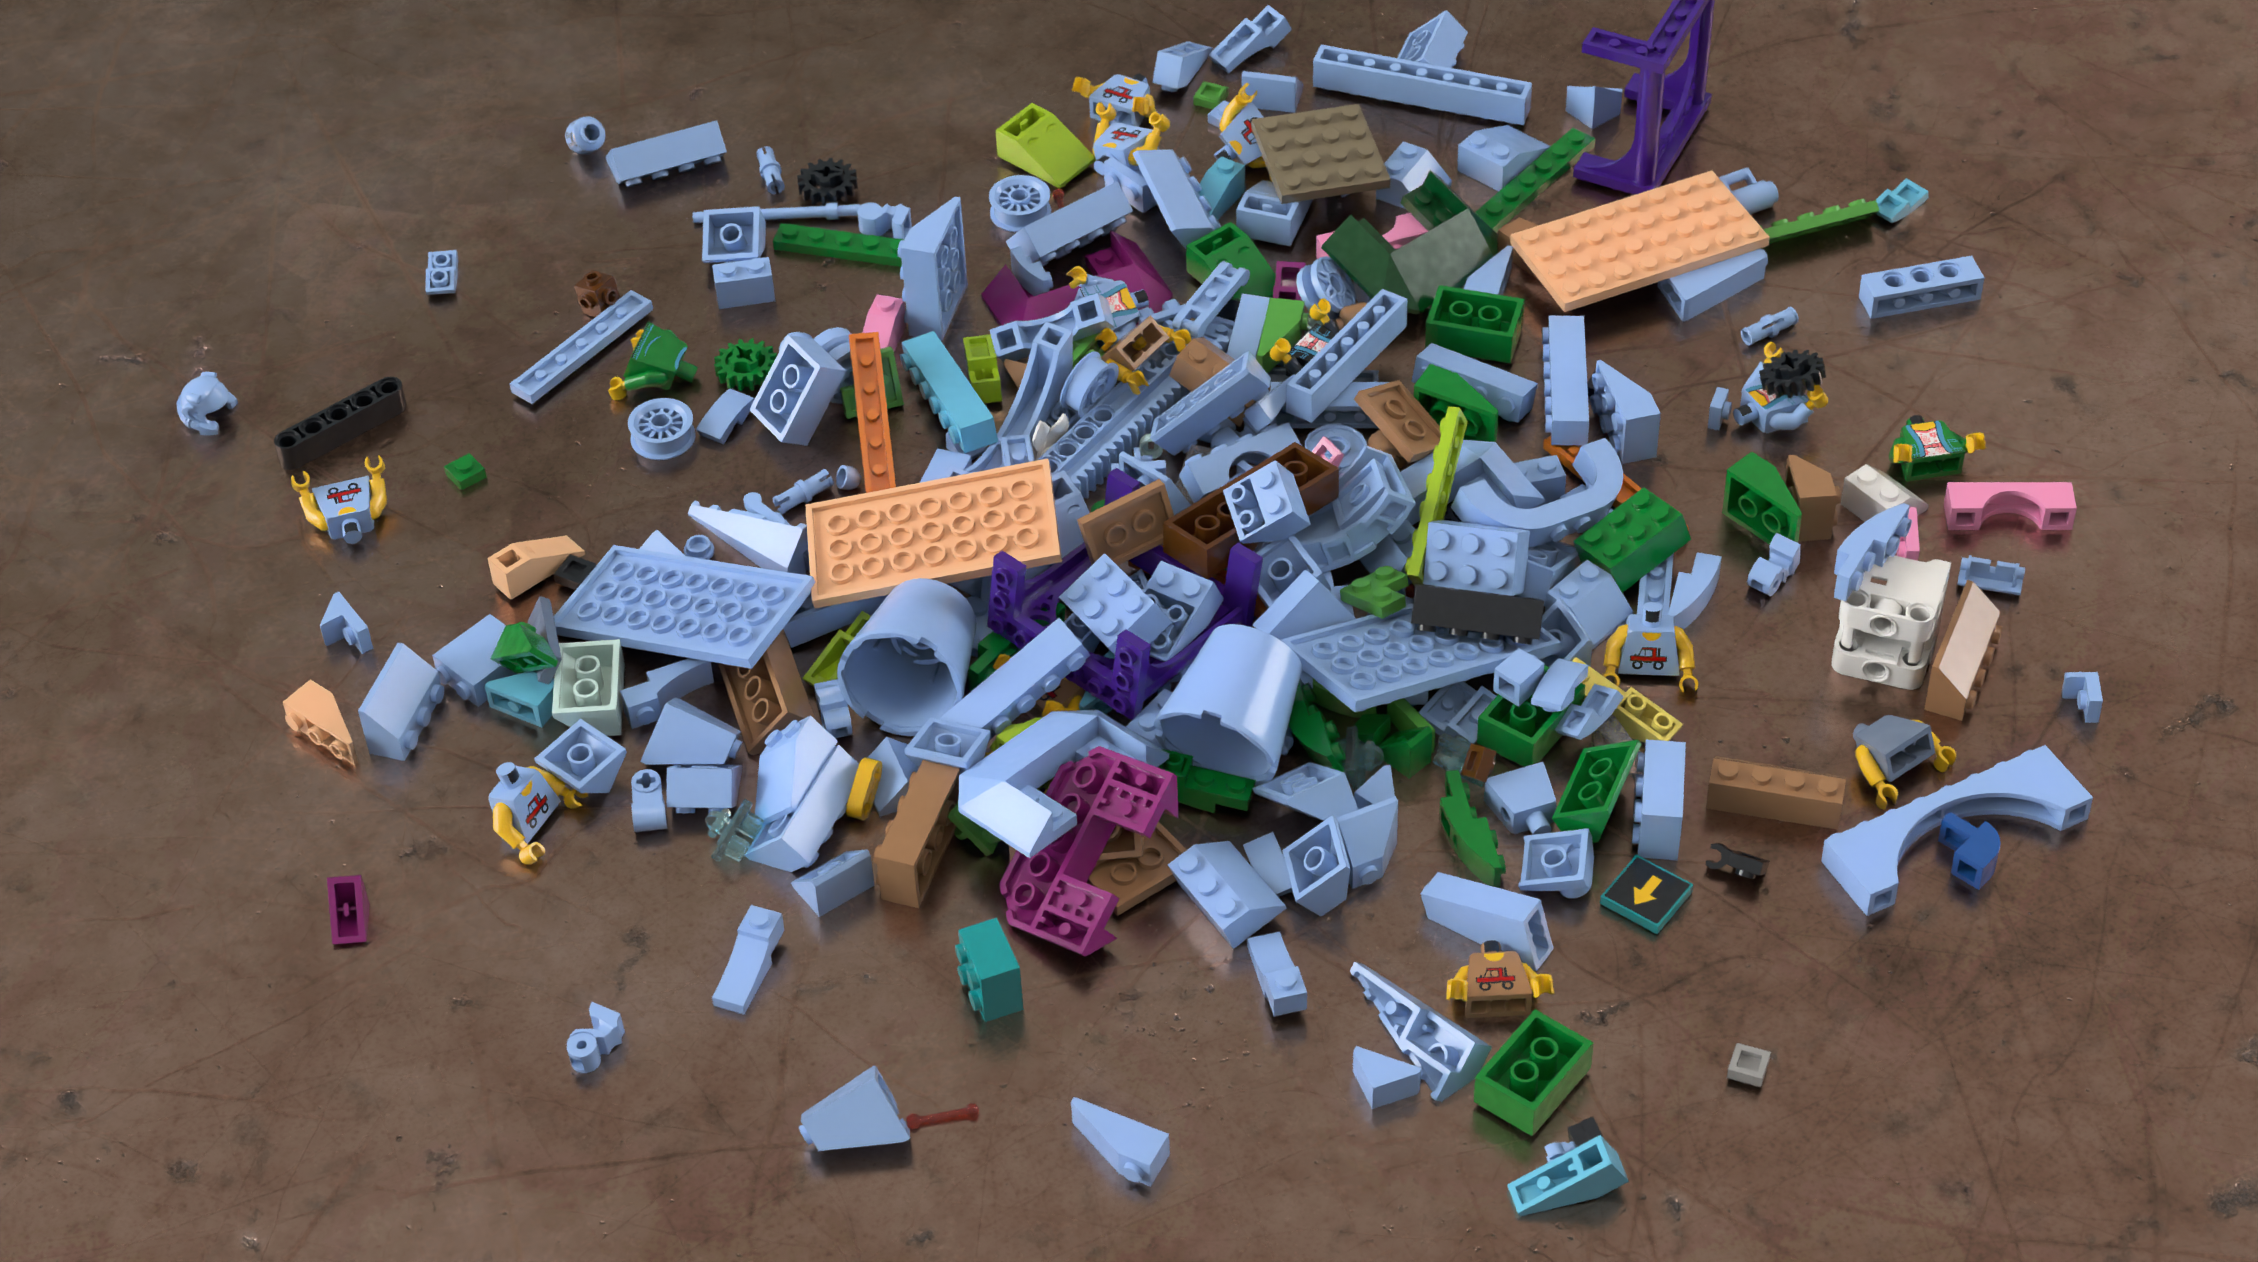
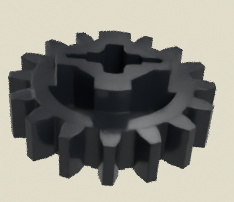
(827, 182)
(1792, 374)

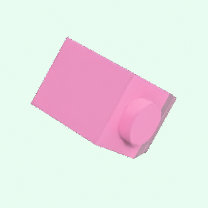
(887, 318)

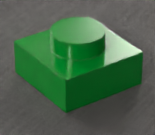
(465, 471)

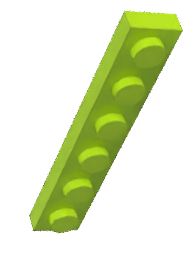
(1438, 487)

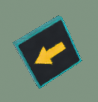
(1646, 894)

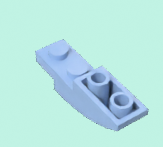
(1869, 545)

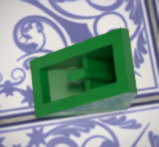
(1408, 750)

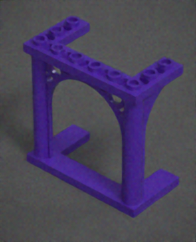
(1680, 91)
(1135, 674)

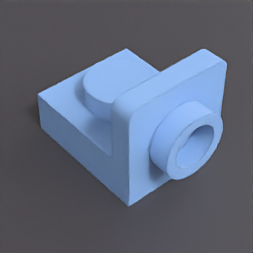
(2087, 691)

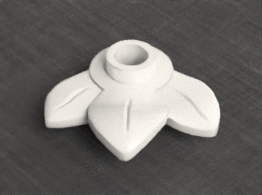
(1045, 436)

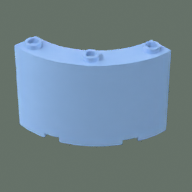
(1336, 547)

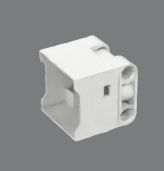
(1892, 628)

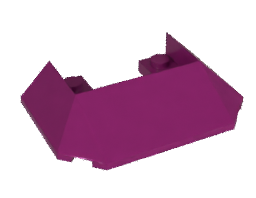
(1122, 261)
(1050, 889)

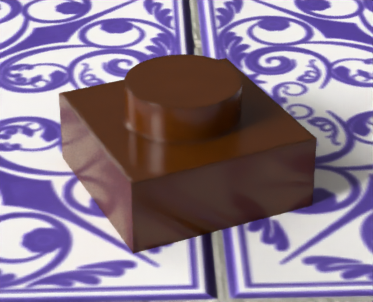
(1479, 762)

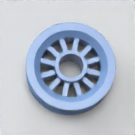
(1018, 202)
(1088, 383)
(661, 428)

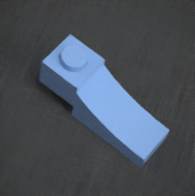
(1249, 38)
(646, 701)
(749, 959)
(1277, 974)

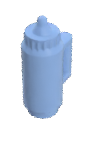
(1756, 195)

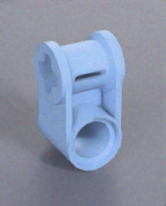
(648, 802)

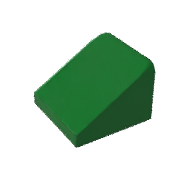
(1373, 727)

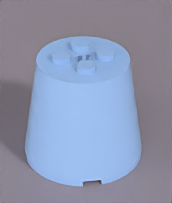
(910, 657)
(1233, 704)

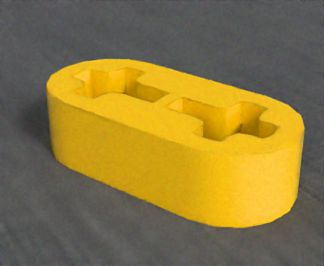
(864, 788)

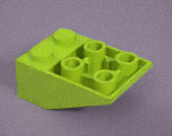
(1042, 146)

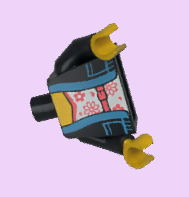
(1310, 344)

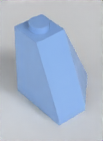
(690, 737)
(855, 1116)

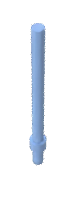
(831, 211)

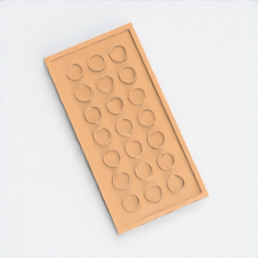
(1638, 240)
(931, 531)

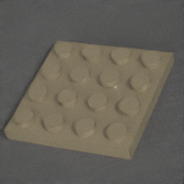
(1320, 153)

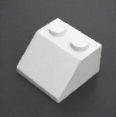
(1873, 491)

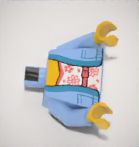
(1122, 303)
(1771, 412)

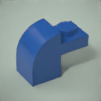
(1974, 849)

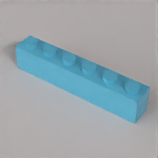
(948, 392)

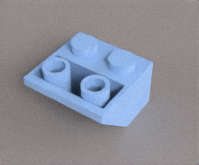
(1267, 505)

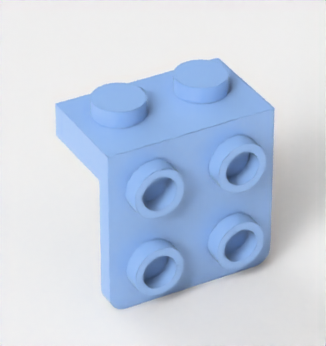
(1131, 183)

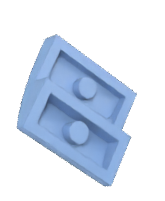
(1457, 710)

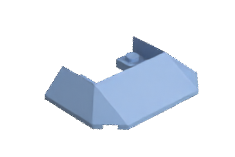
(1476, 462)
(1003, 786)

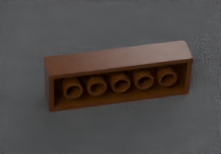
(1205, 530)

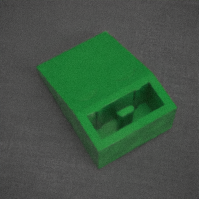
(1234, 247)

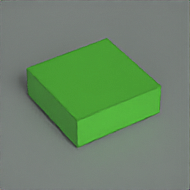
(1210, 95)

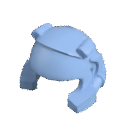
(202, 397)

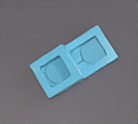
(1901, 201)

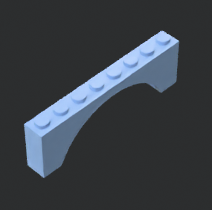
(1038, 393)
(2025, 787)

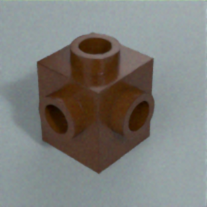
(596, 292)

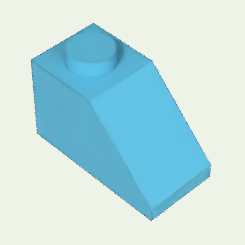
(522, 697)

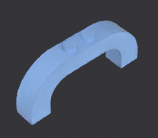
(1598, 468)

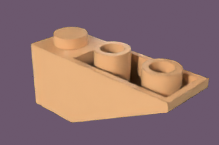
(529, 563)
(318, 716)

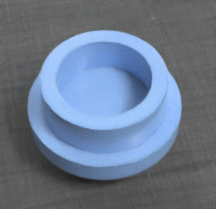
(699, 547)

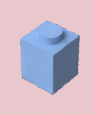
(1518, 676)

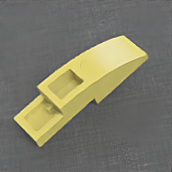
(1635, 712)

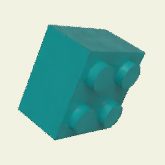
(989, 970)

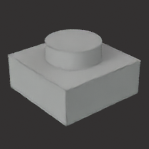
(1748, 1064)

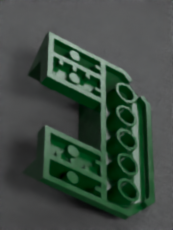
(1445, 255)

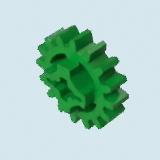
(744, 364)

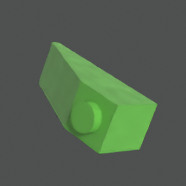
(1283, 320)

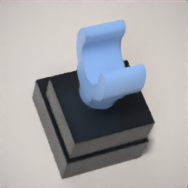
(1578, 1135)

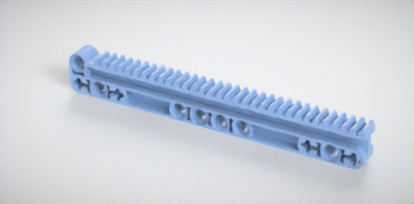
(1113, 427)

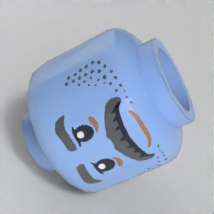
(585, 135)

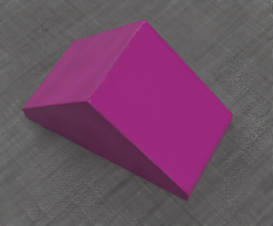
(348, 909)

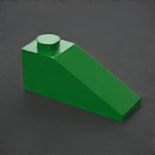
(523, 649)

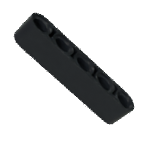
(340, 423)

